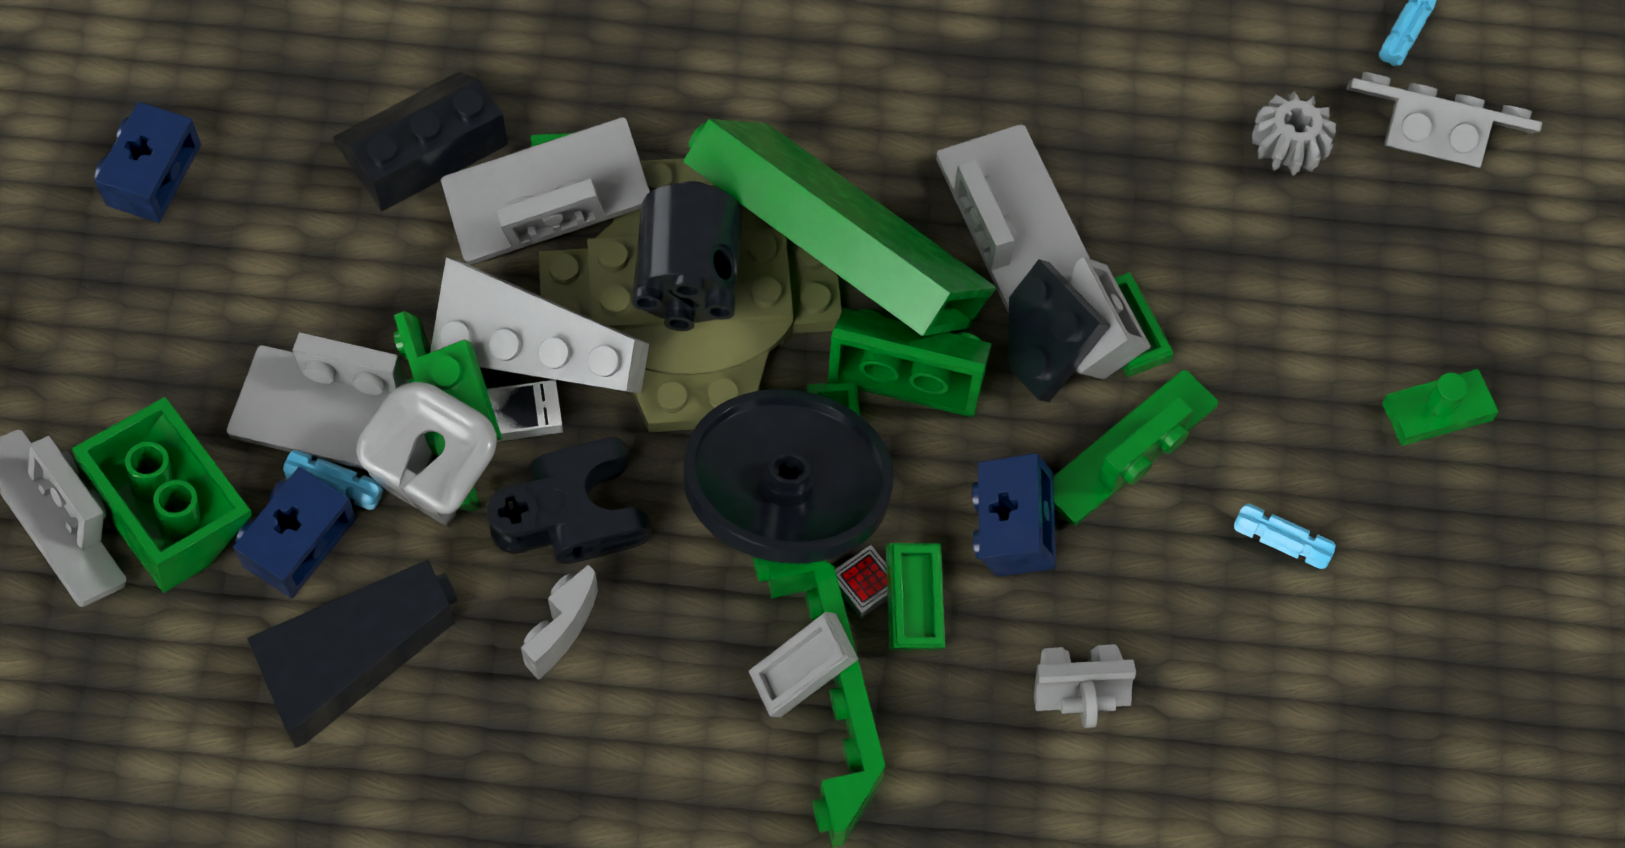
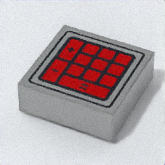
(863, 581)

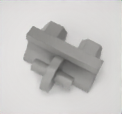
(1084, 686)

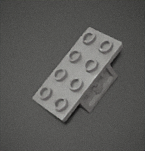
(545, 191)
(1010, 207)
(318, 399)

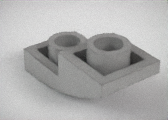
(570, 608)

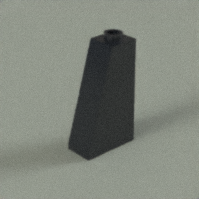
(349, 646)

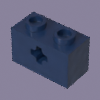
(147, 161)
(1015, 515)
(287, 557)

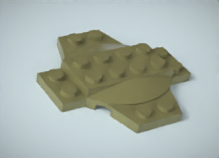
(697, 369)

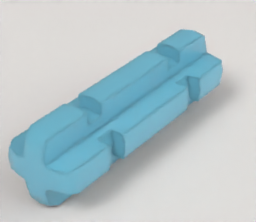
(1406, 31)
(364, 491)
(1284, 536)

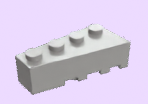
(532, 334)

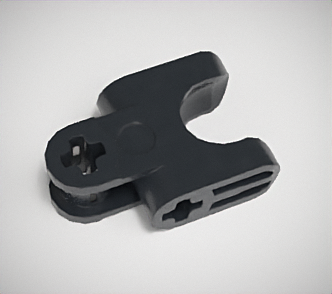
(557, 506)

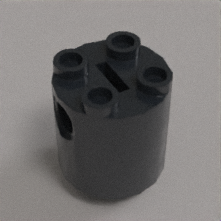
(688, 254)

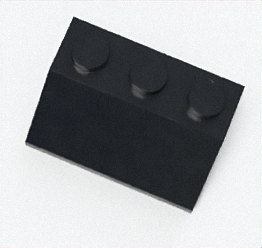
(424, 139)

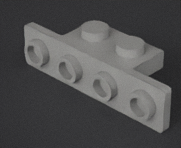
(1438, 126)
(59, 515)

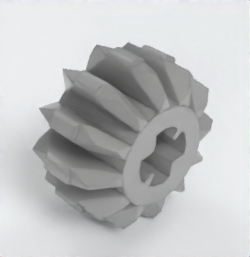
(1293, 133)

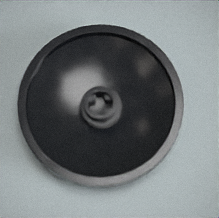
(787, 476)

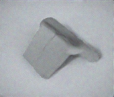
(392, 434)

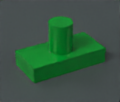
(1440, 407)

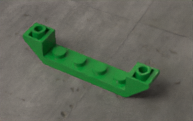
(846, 796)

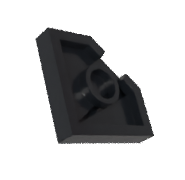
(1049, 330)

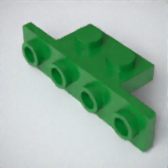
(449, 369)
(1131, 446)

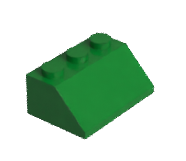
(899, 363)
(162, 492)

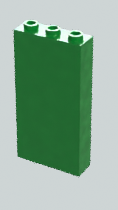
(839, 225)

